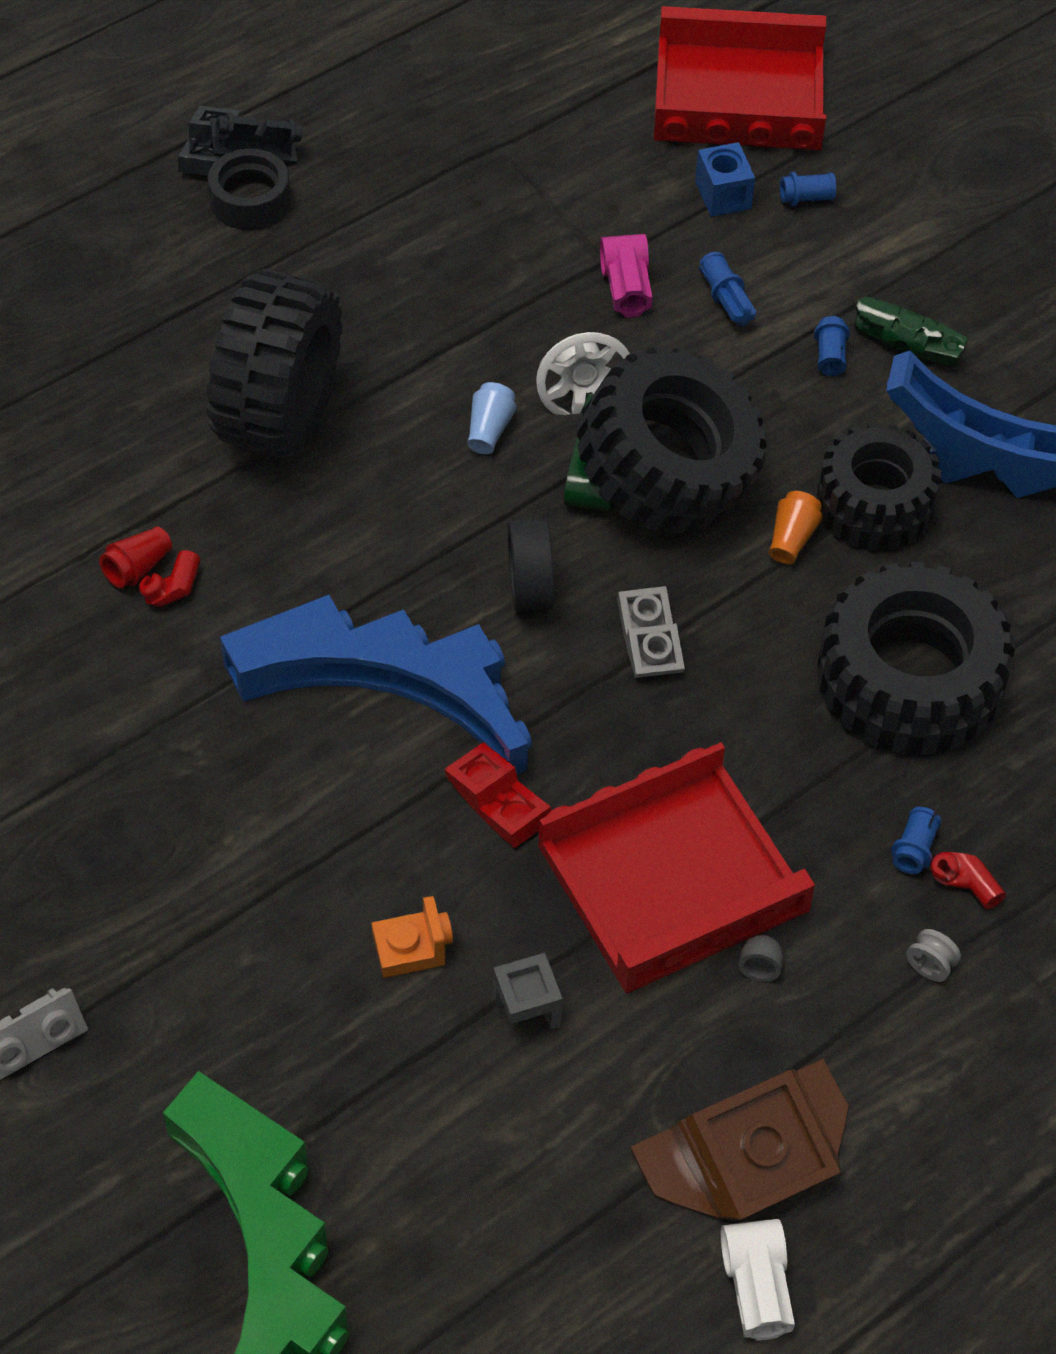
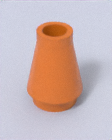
(795, 523)

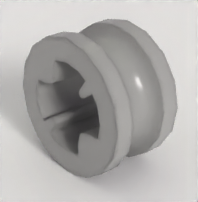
(933, 955)

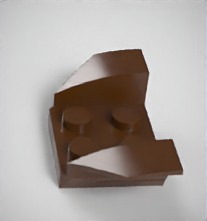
(750, 1146)

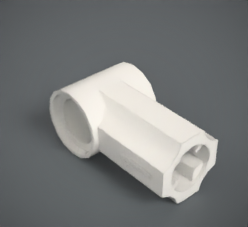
(757, 1261)

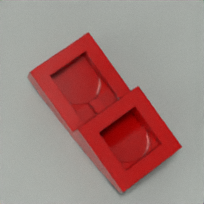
(496, 795)

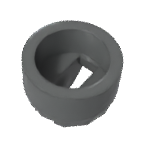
(761, 959)

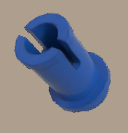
(807, 188)
(832, 338)
(913, 849)

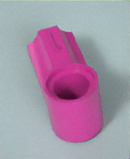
(626, 265)

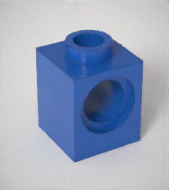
(724, 179)

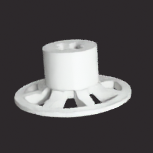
(580, 368)

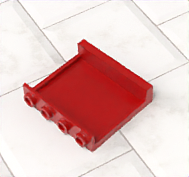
(740, 78)
(671, 868)

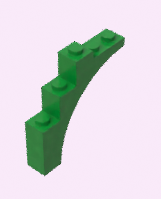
(254, 1169)

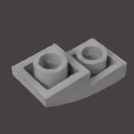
(650, 632)

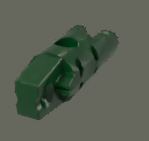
(909, 331)

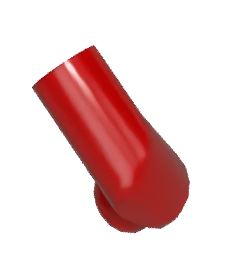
(163, 591)

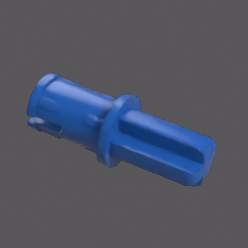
(727, 288)

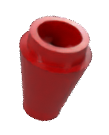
(133, 557)

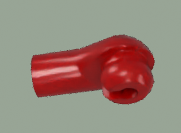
(969, 873)

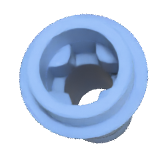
(490, 414)

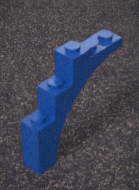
(971, 435)
(388, 655)

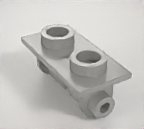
(39, 1029)

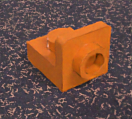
(412, 940)

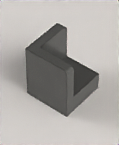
(528, 990)

